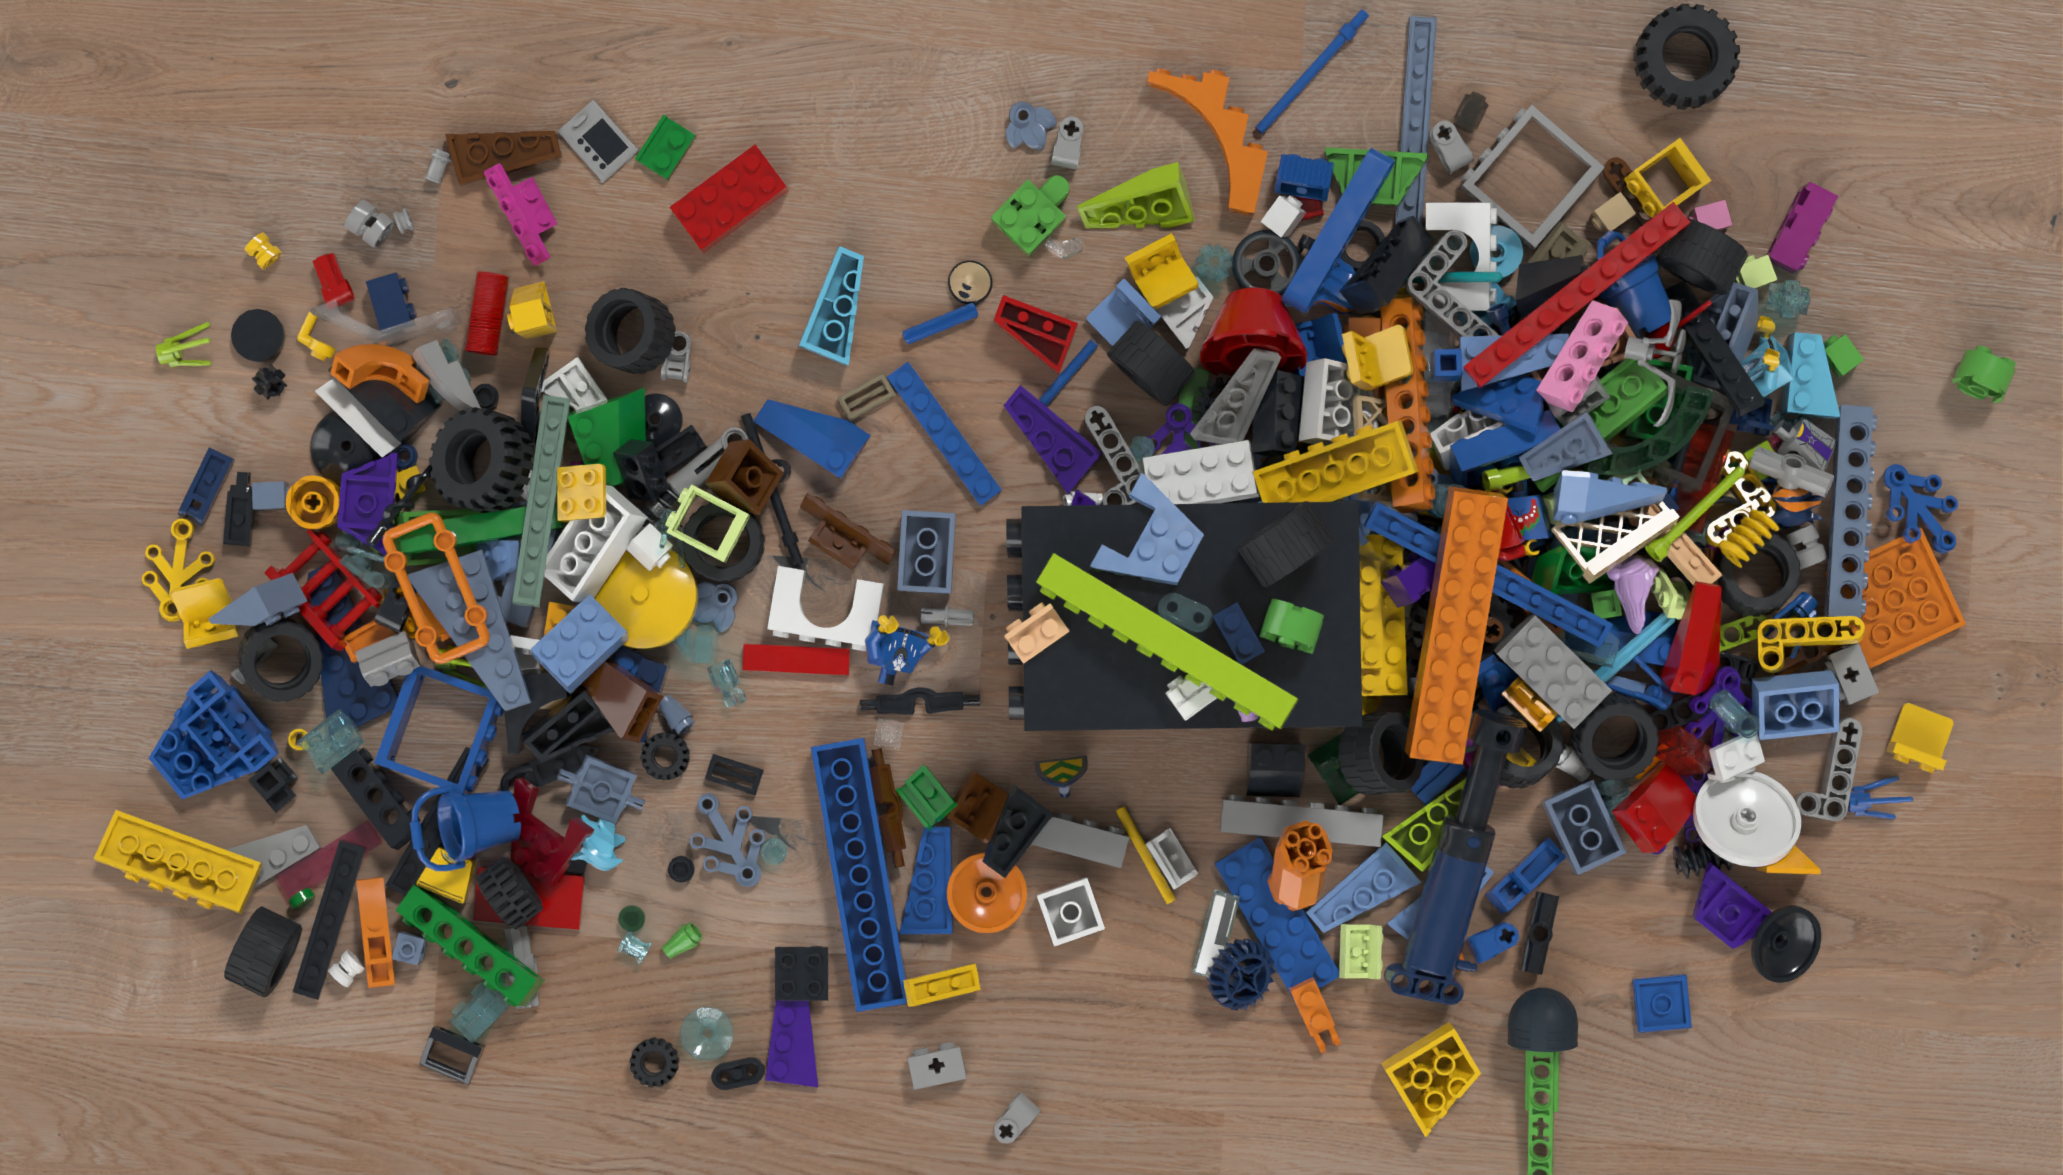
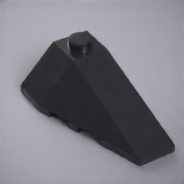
(394, 408)

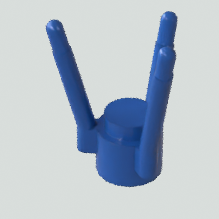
(1801, 607)
(1654, 695)
(1860, 801)

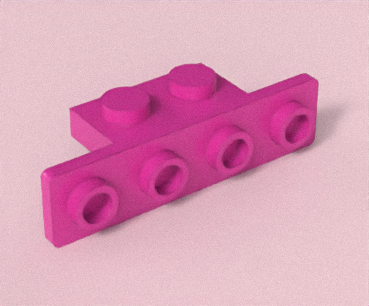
(525, 211)

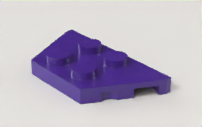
(365, 496)
(1727, 908)

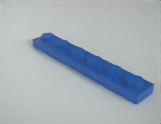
(944, 433)

